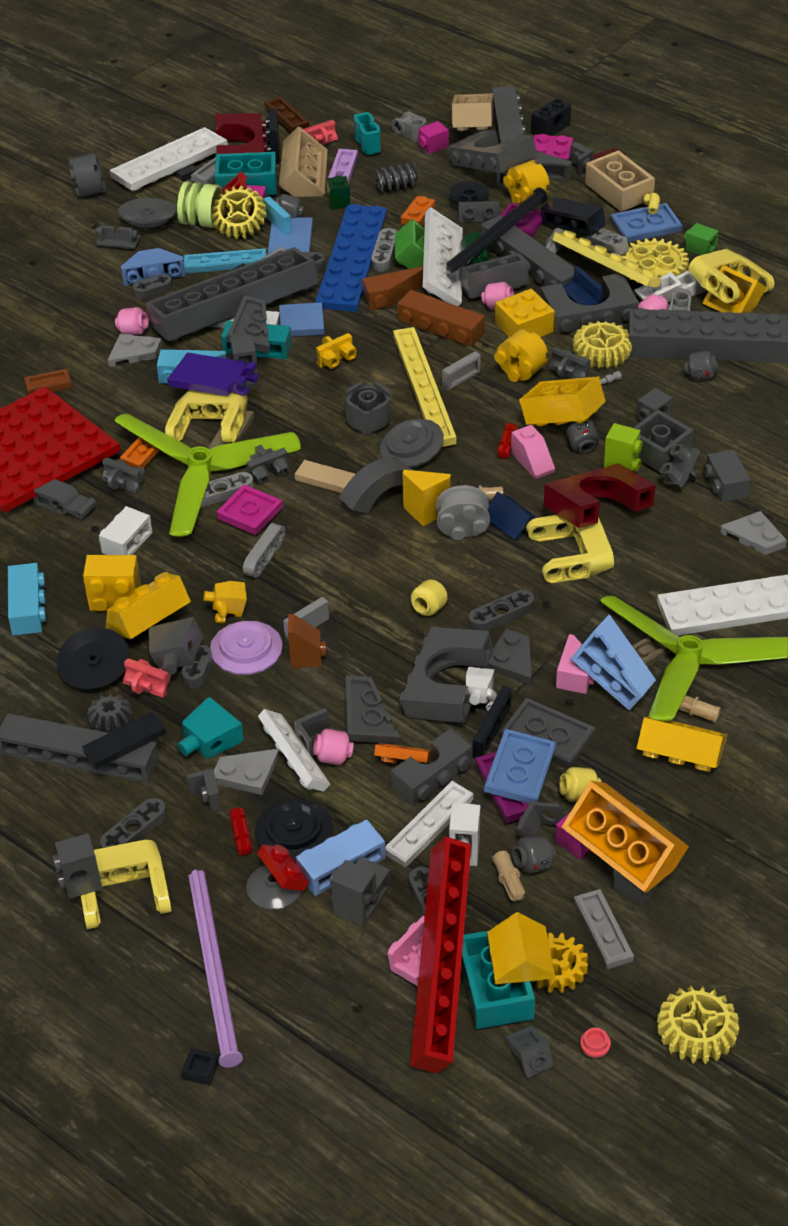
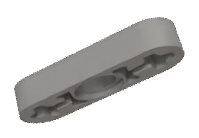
(611, 241)
(386, 255)
(226, 482)
(264, 550)

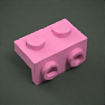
(406, 953)

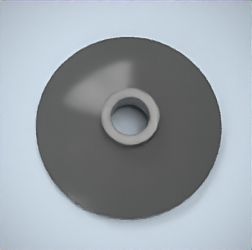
(269, 894)

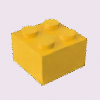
(524, 311)
(110, 579)

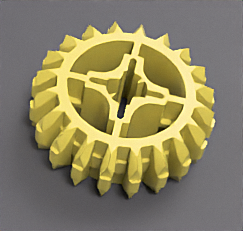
(240, 222)
(602, 344)
(704, 1018)

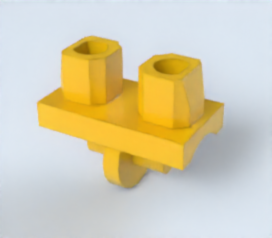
(333, 350)

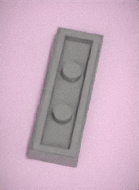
(603, 929)

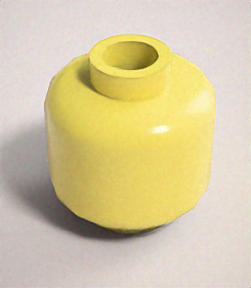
(429, 597)
(575, 781)

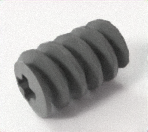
(396, 176)

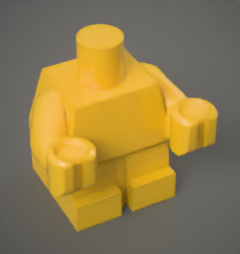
(227, 598)

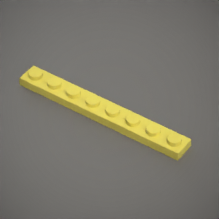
(423, 382)

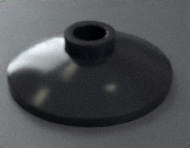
(468, 192)

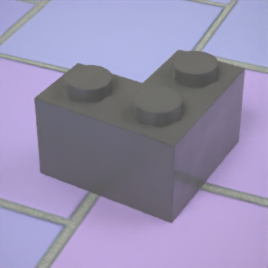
(358, 889)

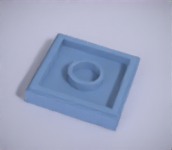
(303, 318)

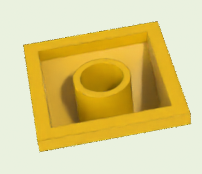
(421, 493)
(520, 951)

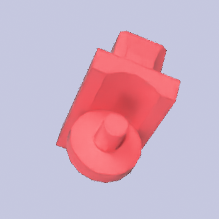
(323, 132)
(144, 677)

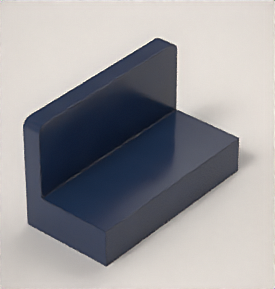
(583, 289)
(509, 515)

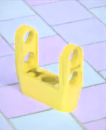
(707, 266)
(208, 406)
(592, 542)
(125, 864)

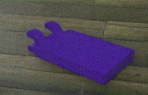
(213, 375)

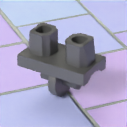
(569, 364)
(267, 460)
(682, 467)
(121, 475)

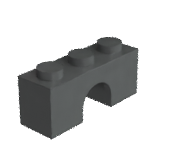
(417, 780)

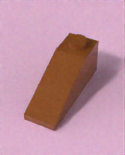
(390, 288)

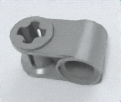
(408, 125)
(680, 300)

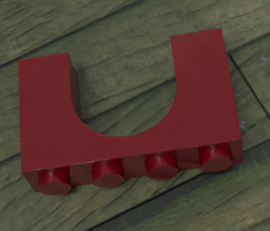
(241, 127)
(574, 496)

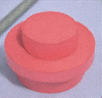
(595, 1042)

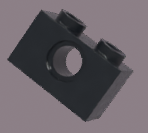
(551, 118)

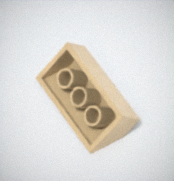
(303, 165)

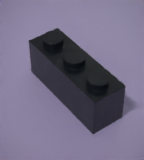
(573, 216)

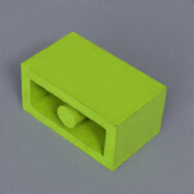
(623, 447)

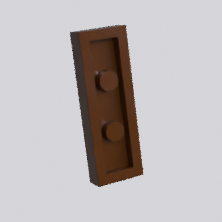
(287, 114)

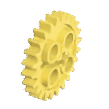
(658, 257)

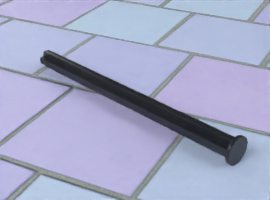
(539, 196)

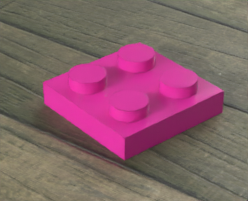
(554, 145)
(249, 509)

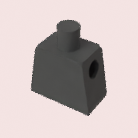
(174, 644)

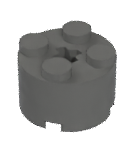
(87, 175)
(368, 407)

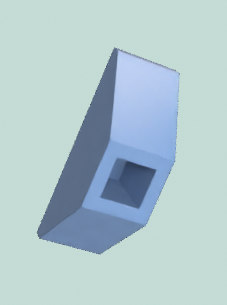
(152, 263)

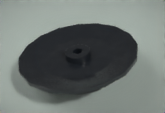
(92, 658)
(294, 825)

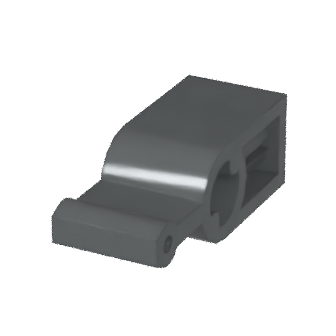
(63, 498)

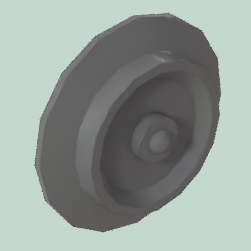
(147, 212)
(413, 442)

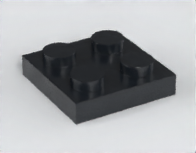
(272, 134)

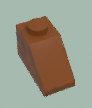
(304, 643)

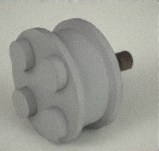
(462, 511)

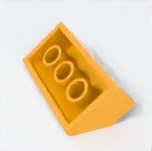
(624, 836)

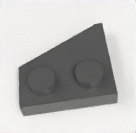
(512, 656)

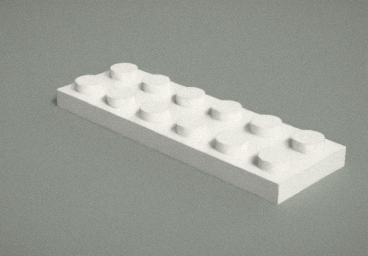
(167, 159)
(441, 244)
(725, 605)

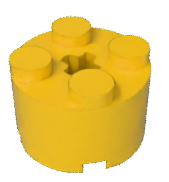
(524, 179)
(521, 355)

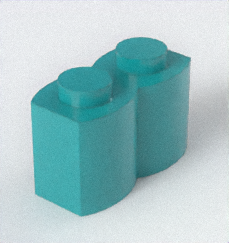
(367, 133)

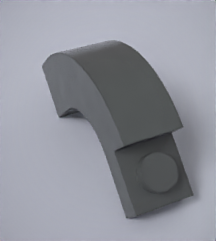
(371, 482)

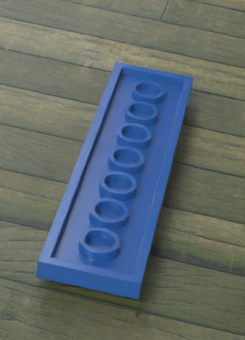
(351, 258)

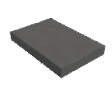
(552, 725)

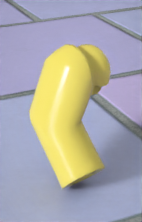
(653, 201)

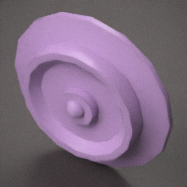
(246, 647)

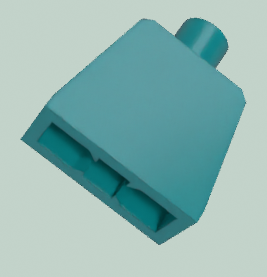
(210, 730)

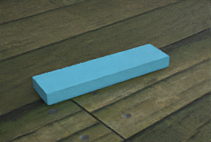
(221, 260)

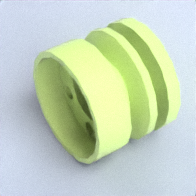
(196, 203)

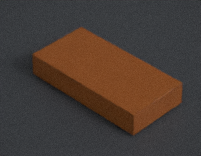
(53, 381)

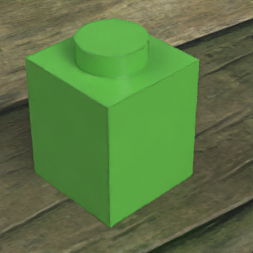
(701, 239)

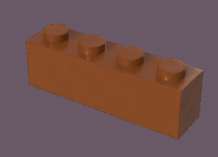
(441, 318)

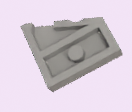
(134, 349)
(756, 532)
(246, 771)

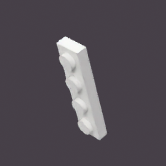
(296, 754)

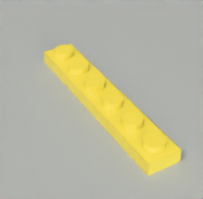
(611, 260)

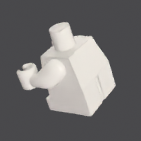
(480, 686)

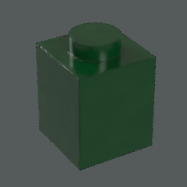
(338, 192)

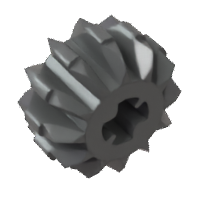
(109, 713)

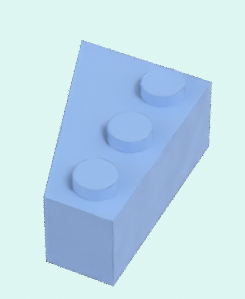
(614, 663)

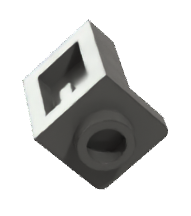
(580, 156)
(205, 783)
(531, 1050)

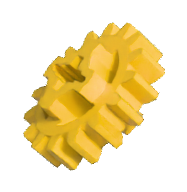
(563, 955)

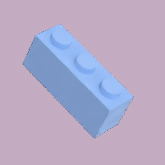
(350, 845)

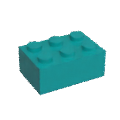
(258, 168)
(492, 1003)

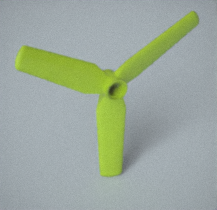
(200, 464)
(692, 652)

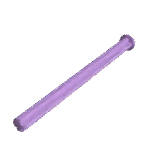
(214, 971)

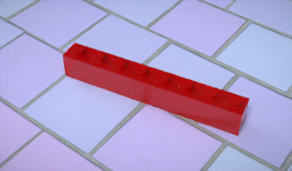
(441, 956)

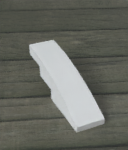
(669, 284)

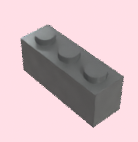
(506, 269)

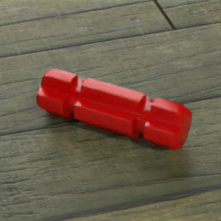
(505, 442)
(240, 831)

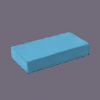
(277, 215)

